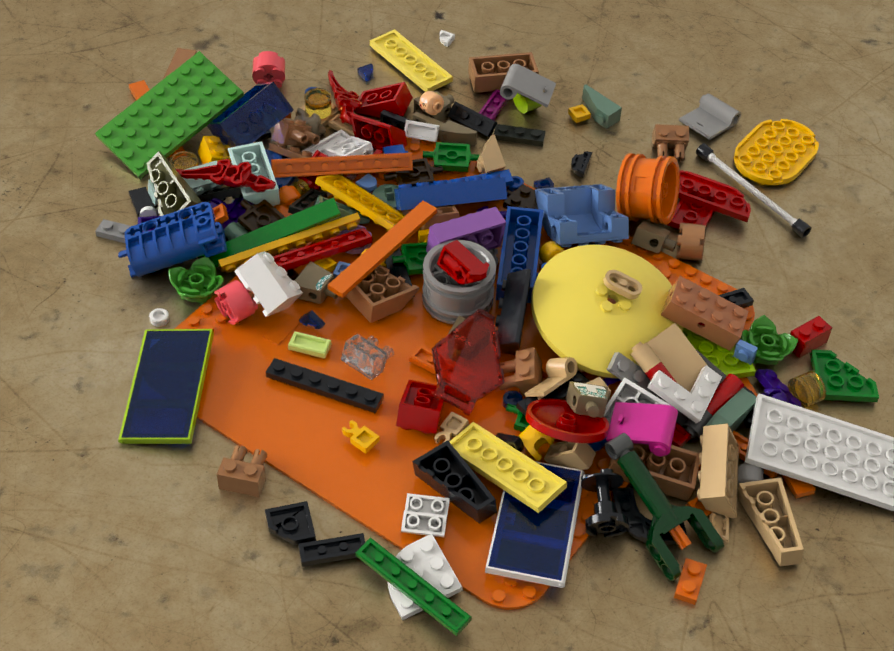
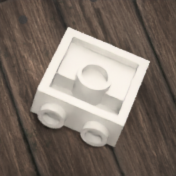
(350, 146)

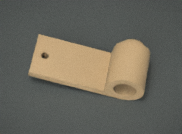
(559, 372)

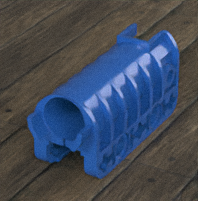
(173, 241)

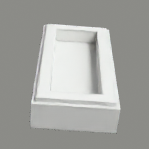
(421, 130)

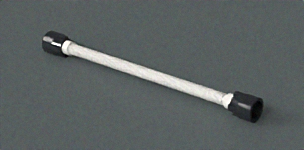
(799, 226)

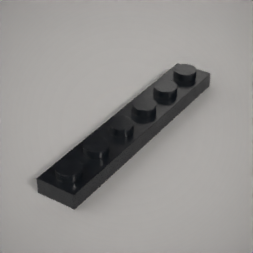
(325, 385)

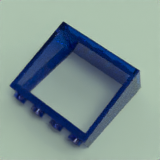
(251, 115)

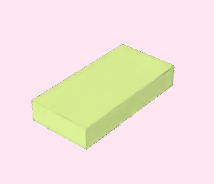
(309, 344)

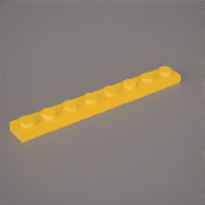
(296, 240)

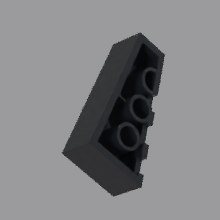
(454, 479)

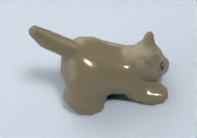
(313, 121)

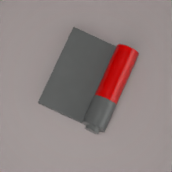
(727, 388)

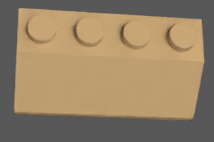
(719, 470)

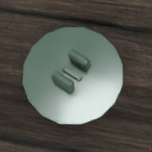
(386, 194)

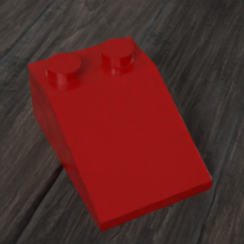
(392, 98)
(419, 409)

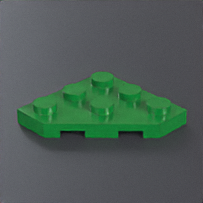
(842, 379)

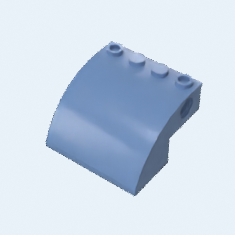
(581, 215)

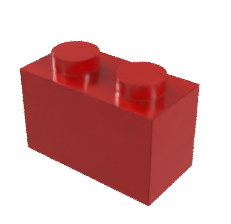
(811, 336)

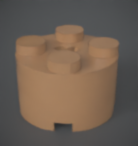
(691, 241)

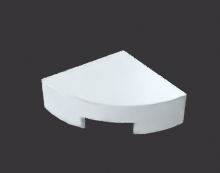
(446, 38)

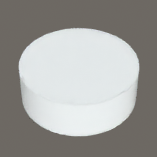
(148, 211)
(159, 317)

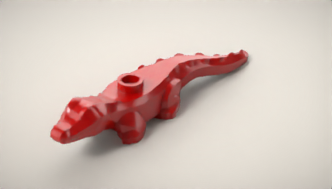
(345, 100)
(230, 175)

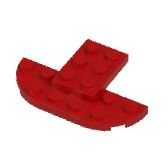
(703, 197)

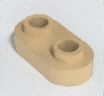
(622, 284)

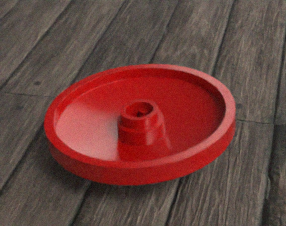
(559, 421)

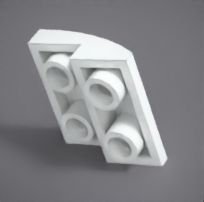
(425, 515)

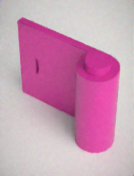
(645, 425)

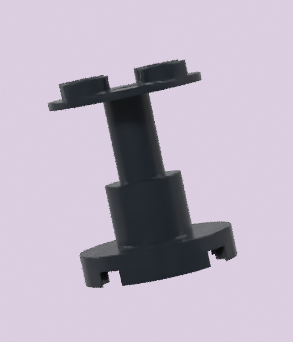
(605, 517)

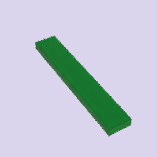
(414, 586)

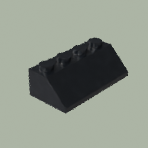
(513, 310)

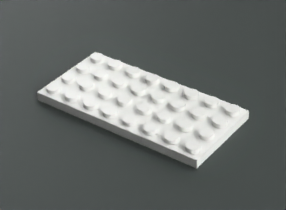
(822, 451)

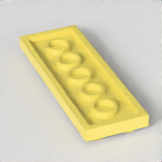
(411, 61)
(508, 467)

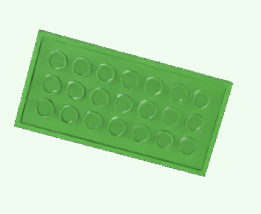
(169, 113)

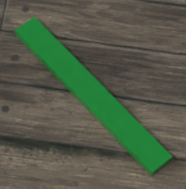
(282, 228)

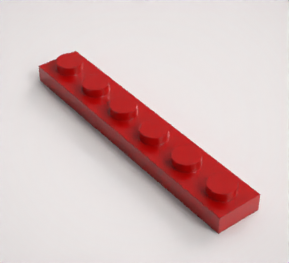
(323, 249)

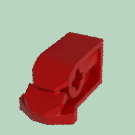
(461, 263)

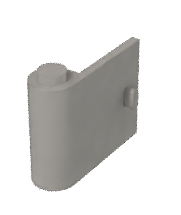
(528, 84)
(711, 117)

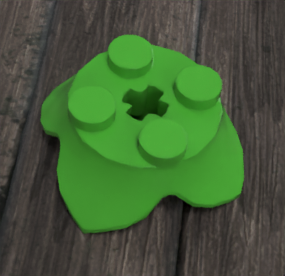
(197, 282)
(770, 344)

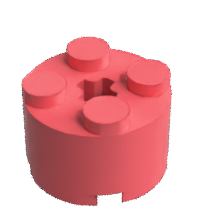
(268, 68)
(235, 302)

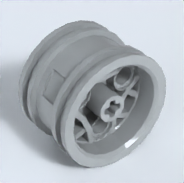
(447, 298)

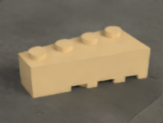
(773, 518)

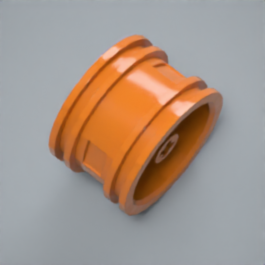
(648, 188)

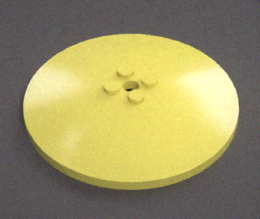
(579, 320)

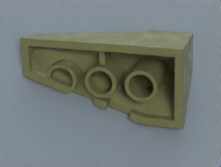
(170, 188)

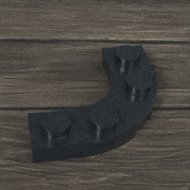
(638, 523)

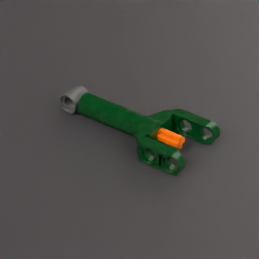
(665, 515)

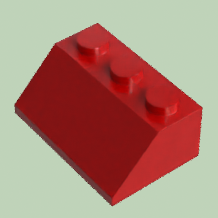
(377, 132)

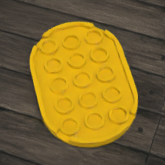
(775, 152)

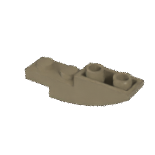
(450, 131)

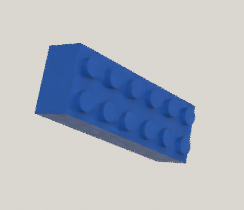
(451, 193)
(520, 245)

